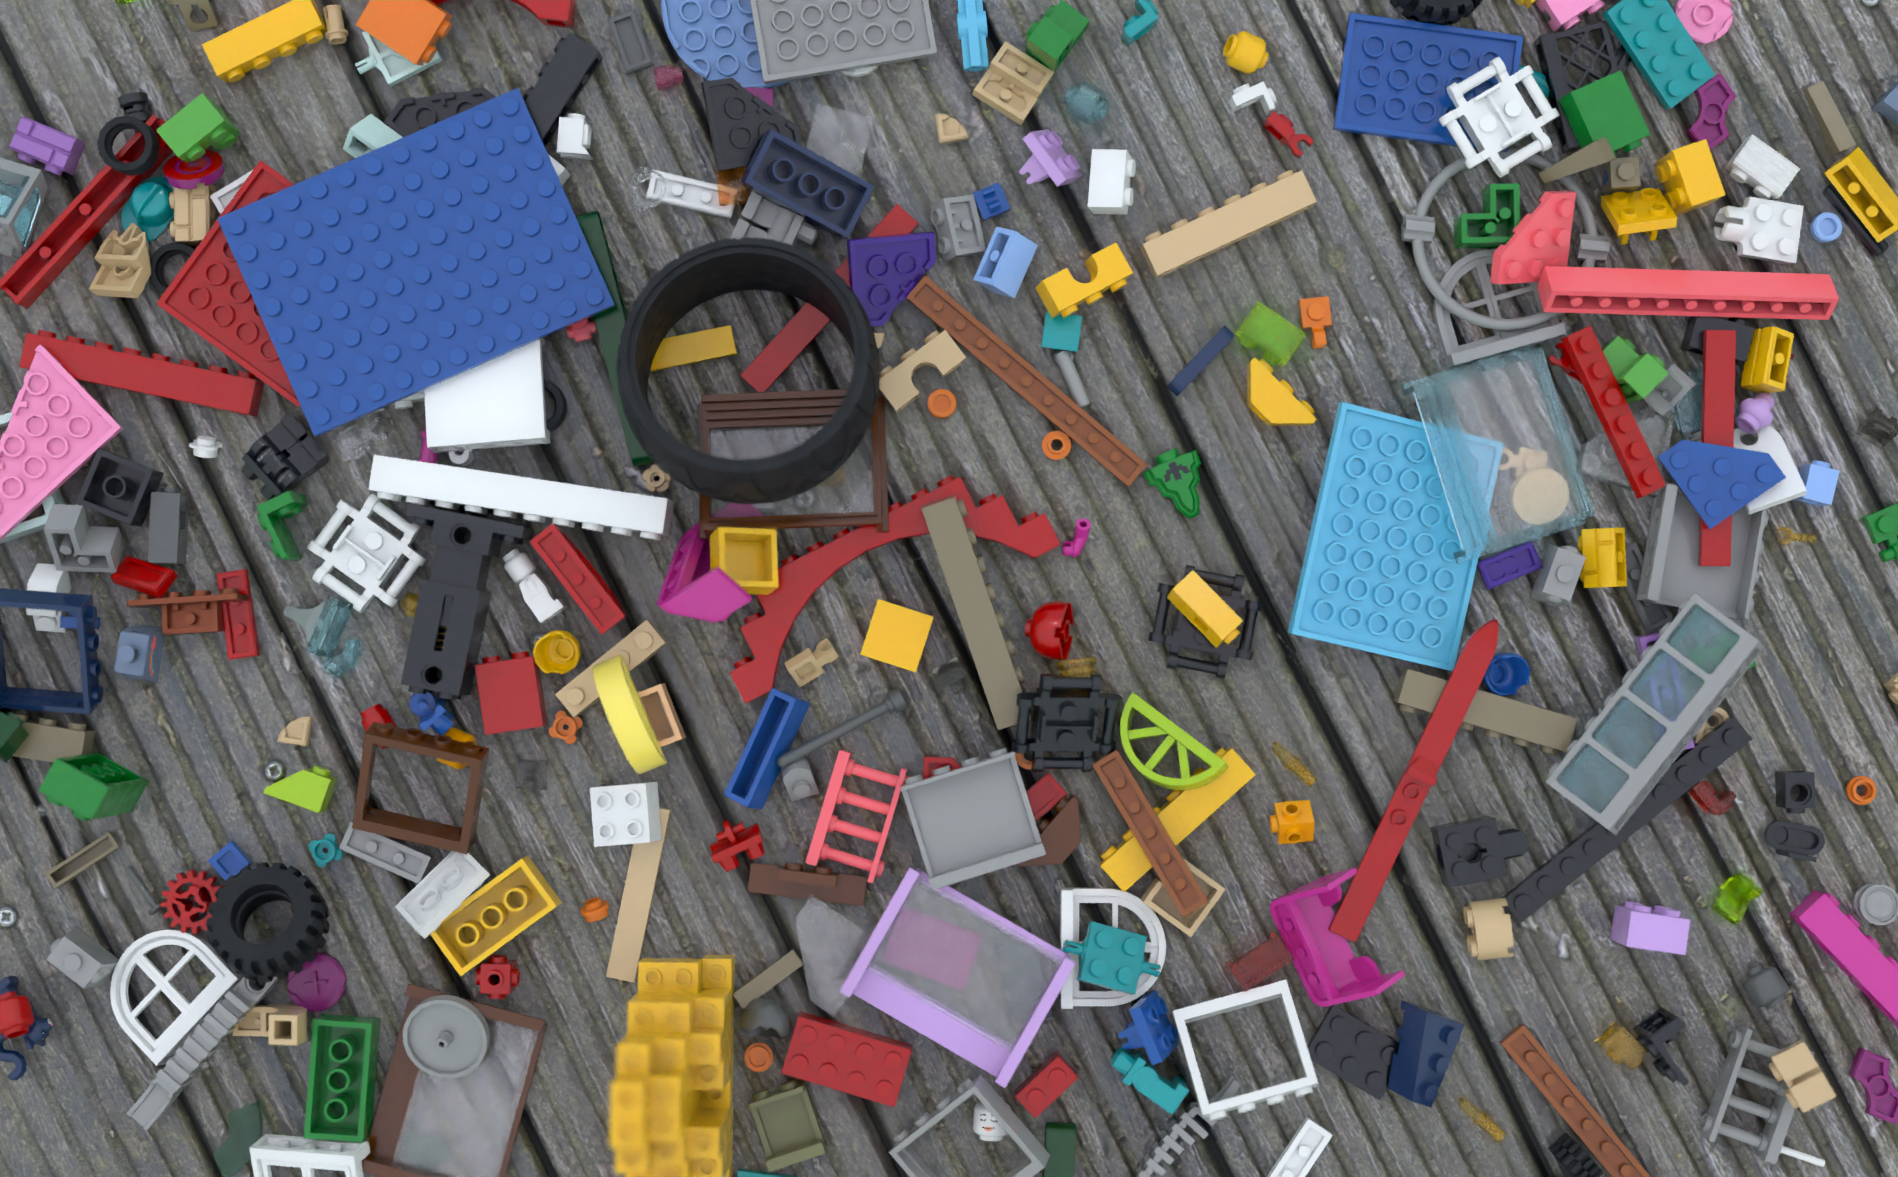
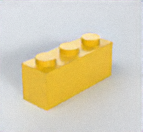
(1866, 193)

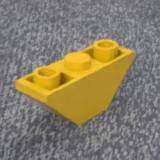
(1274, 399)

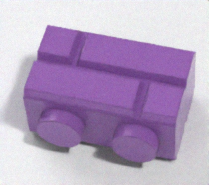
(47, 145)

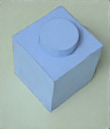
(1819, 483)

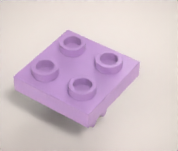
(1049, 159)

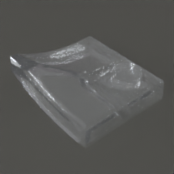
(840, 137)

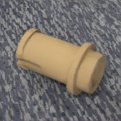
(334, 23)

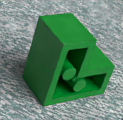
(1055, 35)
(1496, 222)

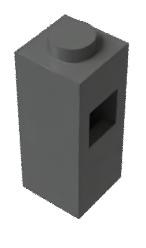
(168, 526)

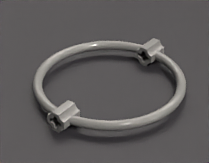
(1420, 230)

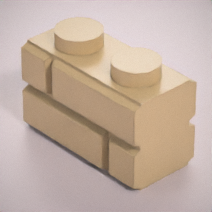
(192, 213)

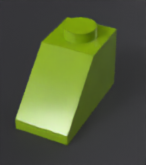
(306, 788)

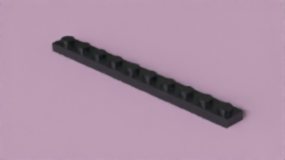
(1599, 841)

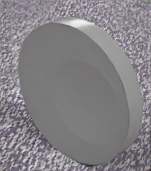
(446, 1036)

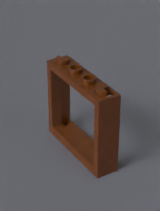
(414, 828)

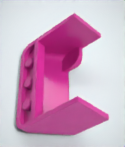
(696, 590)
(1319, 955)

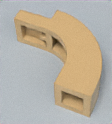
(280, 1022)

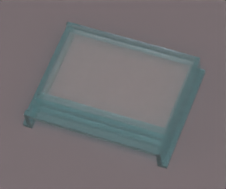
(1502, 451)

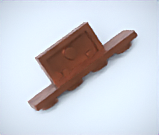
(191, 613)

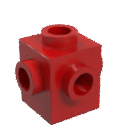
(506, 971)

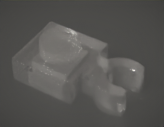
(356, 441)

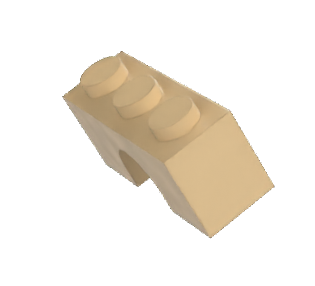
(938, 352)

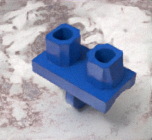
(431, 712)

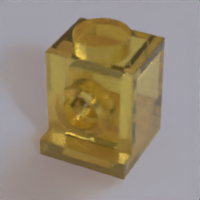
(1621, 1046)

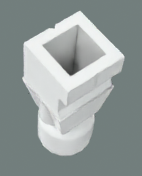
(533, 588)

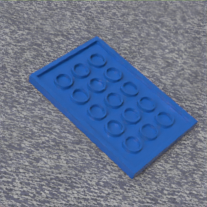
(1400, 72)

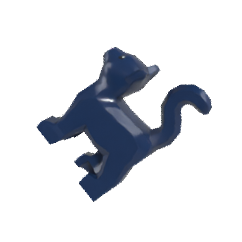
(36, 1034)

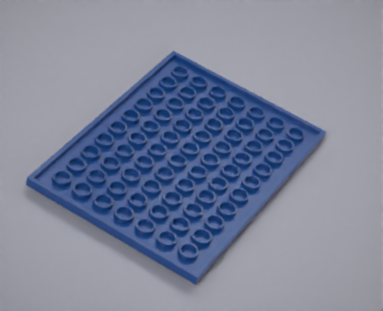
(416, 262)

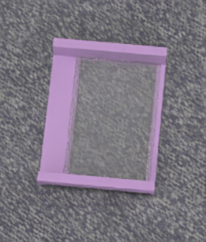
(959, 974)

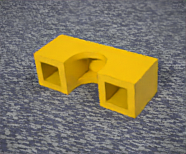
(1063, 293)

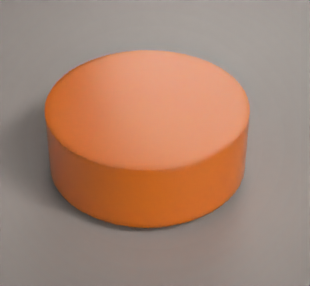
(941, 403)

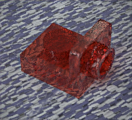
(1705, 797)

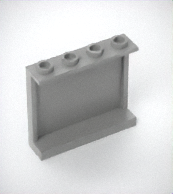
(1671, 558)
(972, 818)

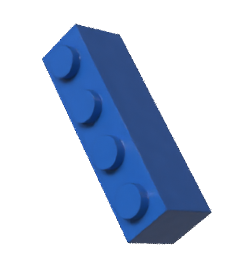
(769, 740)

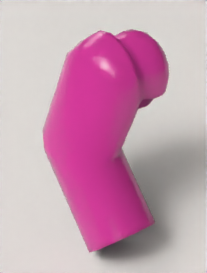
(1081, 535)

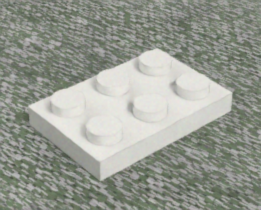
(441, 892)

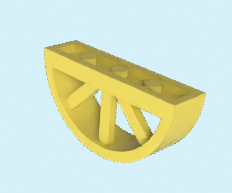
(627, 715)

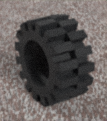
(1574, 1158)

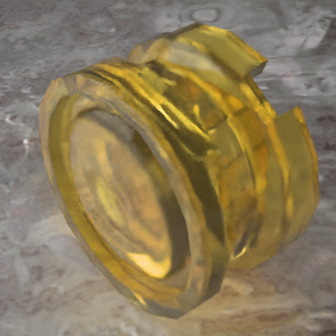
(1077, 667)

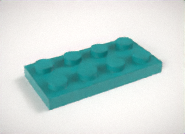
(1659, 48)

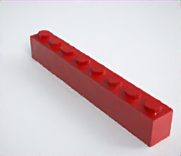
(149, 375)

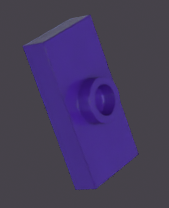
(1509, 565)

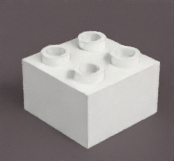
(625, 814)

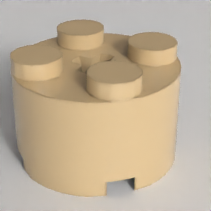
(1490, 929)

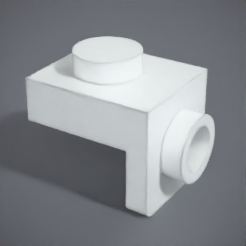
(1248, 95)

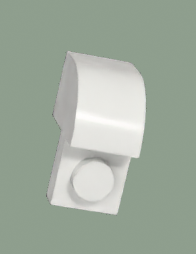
(48, 579)

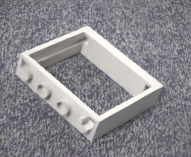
(1232, 1002)

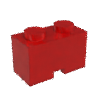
(1045, 1084)

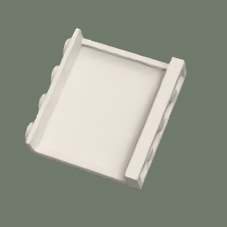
(490, 404)

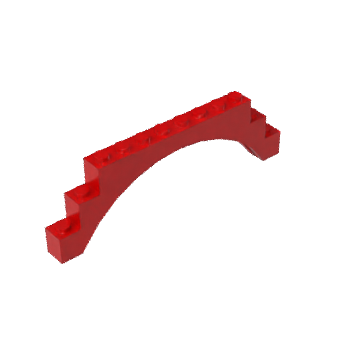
(805, 575)

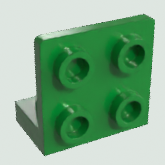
(271, 519)

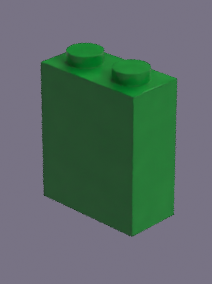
(1607, 111)

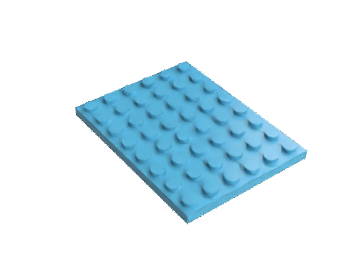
(1383, 546)

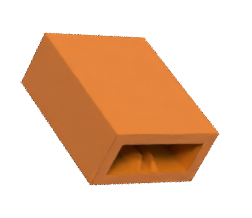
(407, 26)

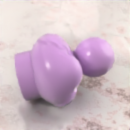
(1755, 413)

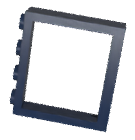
(88, 640)

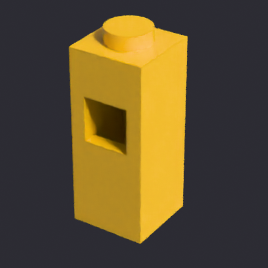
(1205, 609)

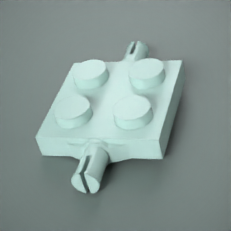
(390, 63)

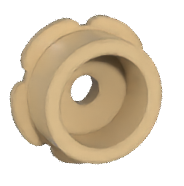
(652, 485)

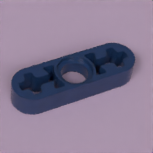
(1201, 360)

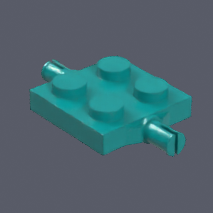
(1111, 958)

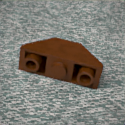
(1059, 834)

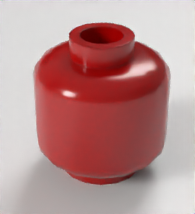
(15, 1015)

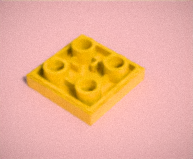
(896, 635)

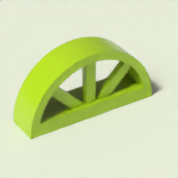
(1174, 734)

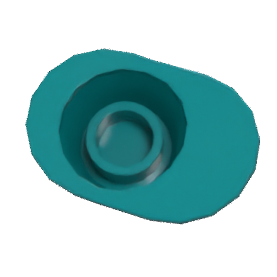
(149, 207)

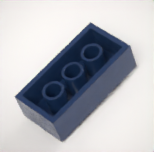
(806, 184)

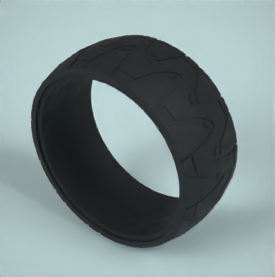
(728, 268)

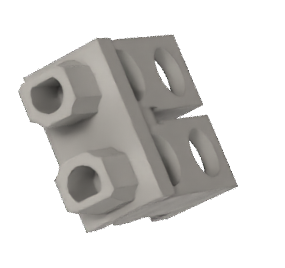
(777, 221)

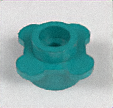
(318, 854)

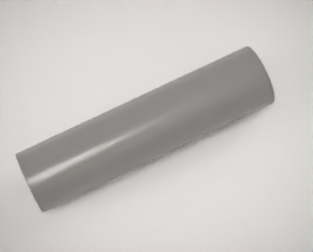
(1072, 378)

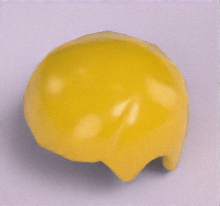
(557, 652)

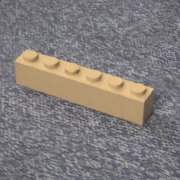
(1228, 224)

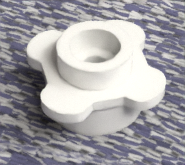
(205, 447)

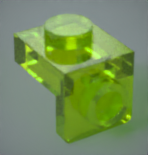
(1735, 897)

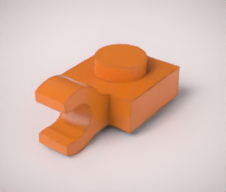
(1315, 315)

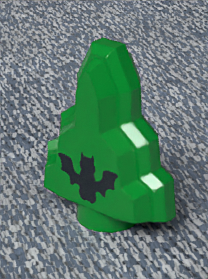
(1177, 479)

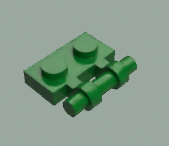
(1883, 526)

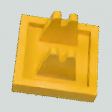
(1638, 212)

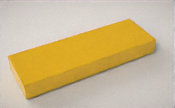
(694, 348)

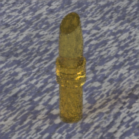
(1293, 764)
(1481, 1119)

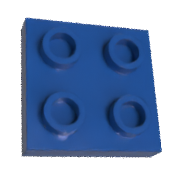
(1151, 1028)

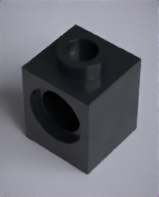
(1783, 784)

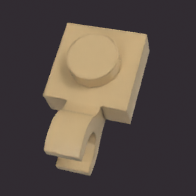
(808, 665)

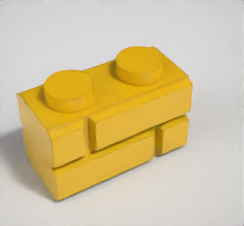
(1767, 360)
(1604, 557)

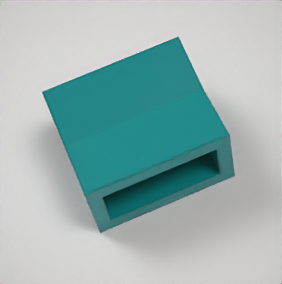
(1061, 332)

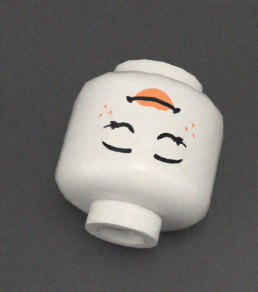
(986, 1125)

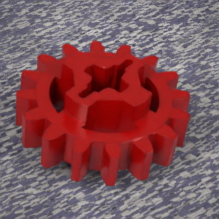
(180, 898)

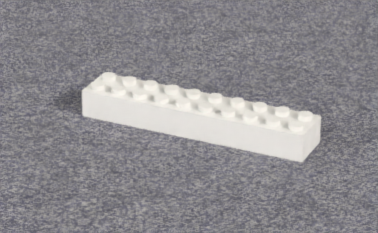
(516, 495)

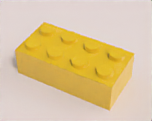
(495, 915)

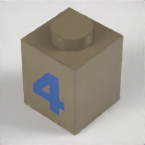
(1620, 175)

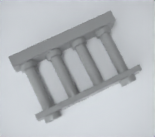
(1776, 1115)

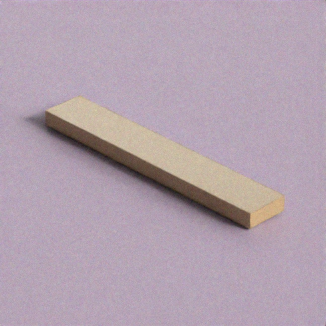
(636, 906)

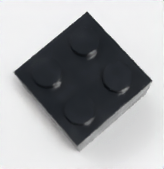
(119, 487)

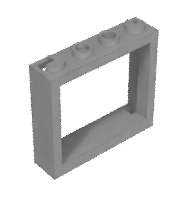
(917, 1167)

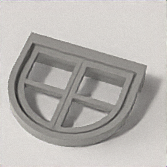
(1501, 341)

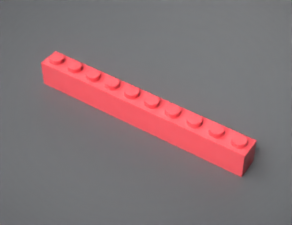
(1687, 293)

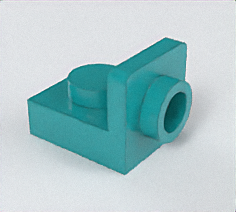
(1138, 26)

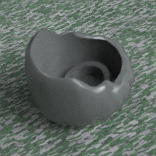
(765, 1018)

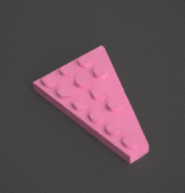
(48, 438)

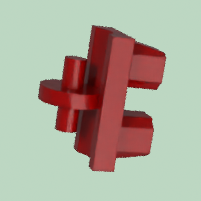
(734, 840)

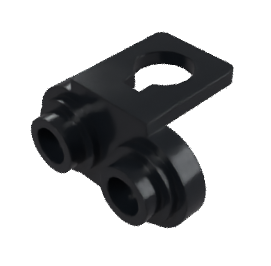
(1794, 839)

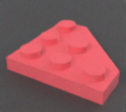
(1537, 241)

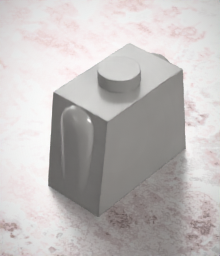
(1558, 576)
(82, 959)

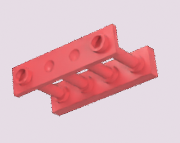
(828, 822)

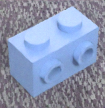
(1007, 264)

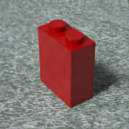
(510, 693)

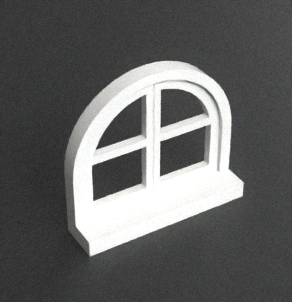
(1069, 929)
(192, 1014)
(307, 1154)

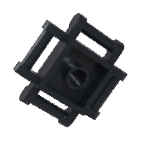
(1187, 636)
(1065, 721)

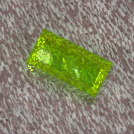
(1270, 334)

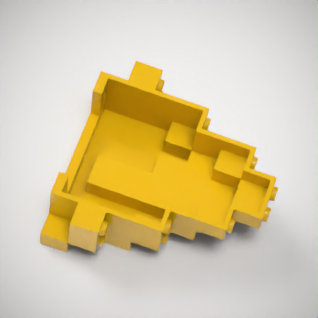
(676, 1071)

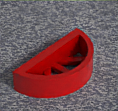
(579, 578)

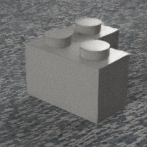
(81, 546)

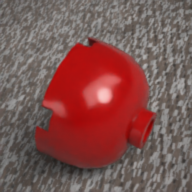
(1051, 629)

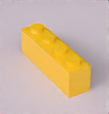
(265, 39)

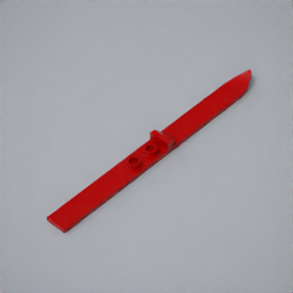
(1415, 782)

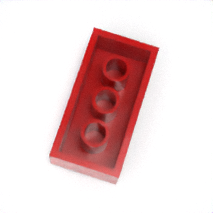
(847, 1059)

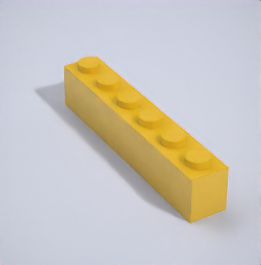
(1179, 816)

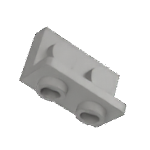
(957, 227)

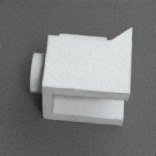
(574, 137)

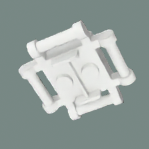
(1498, 117)
(367, 553)

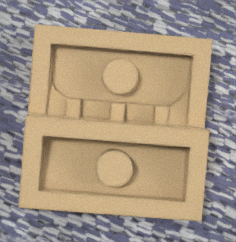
(1013, 83)

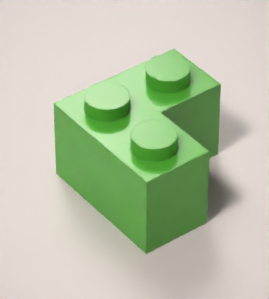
(197, 127)
(1634, 373)

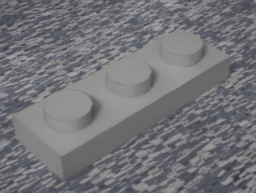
(387, 853)

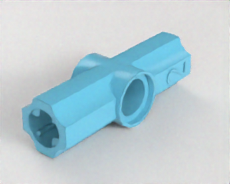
(973, 34)

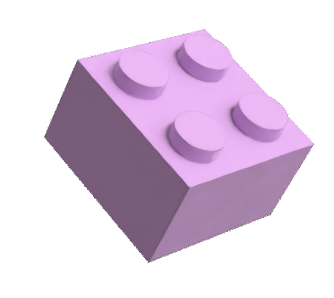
(1650, 929)

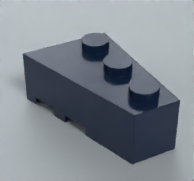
(1423, 1053)

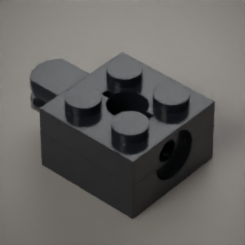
(1475, 850)

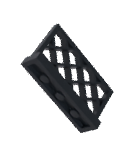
(1552, 68)

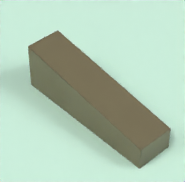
(1829, 119)
(1587, 157)
(82, 860)
(768, 978)

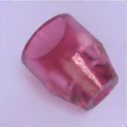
(667, 76)

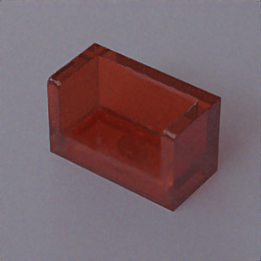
(1260, 962)

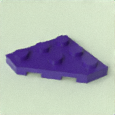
(887, 270)

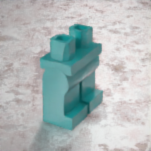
(1149, 1081)

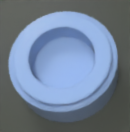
(1826, 227)

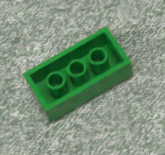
(92, 786)
(341, 1077)

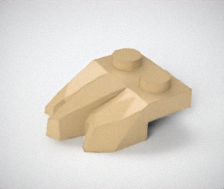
(123, 264)

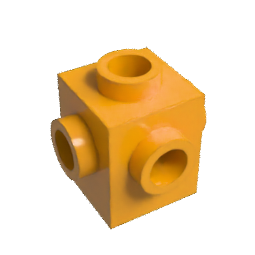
(1292, 822)

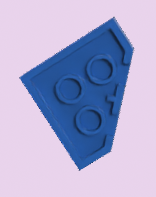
(1719, 477)

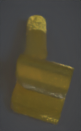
(1795, 536)

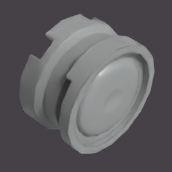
(1875, 904)

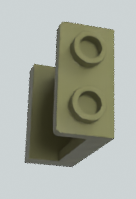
(787, 1124)

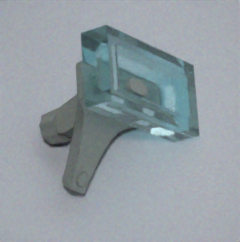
(322, 624)

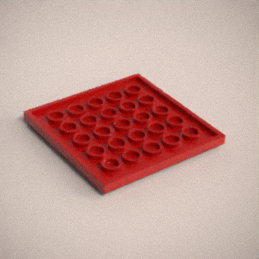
(215, 299)

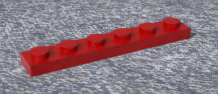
(1613, 412)

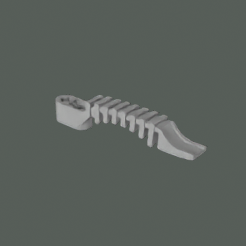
(197, 1048)
(1177, 1128)

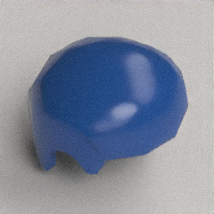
(1506, 674)

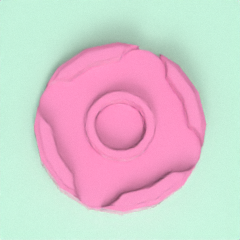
(1704, 19)

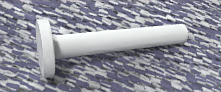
(1802, 1156)

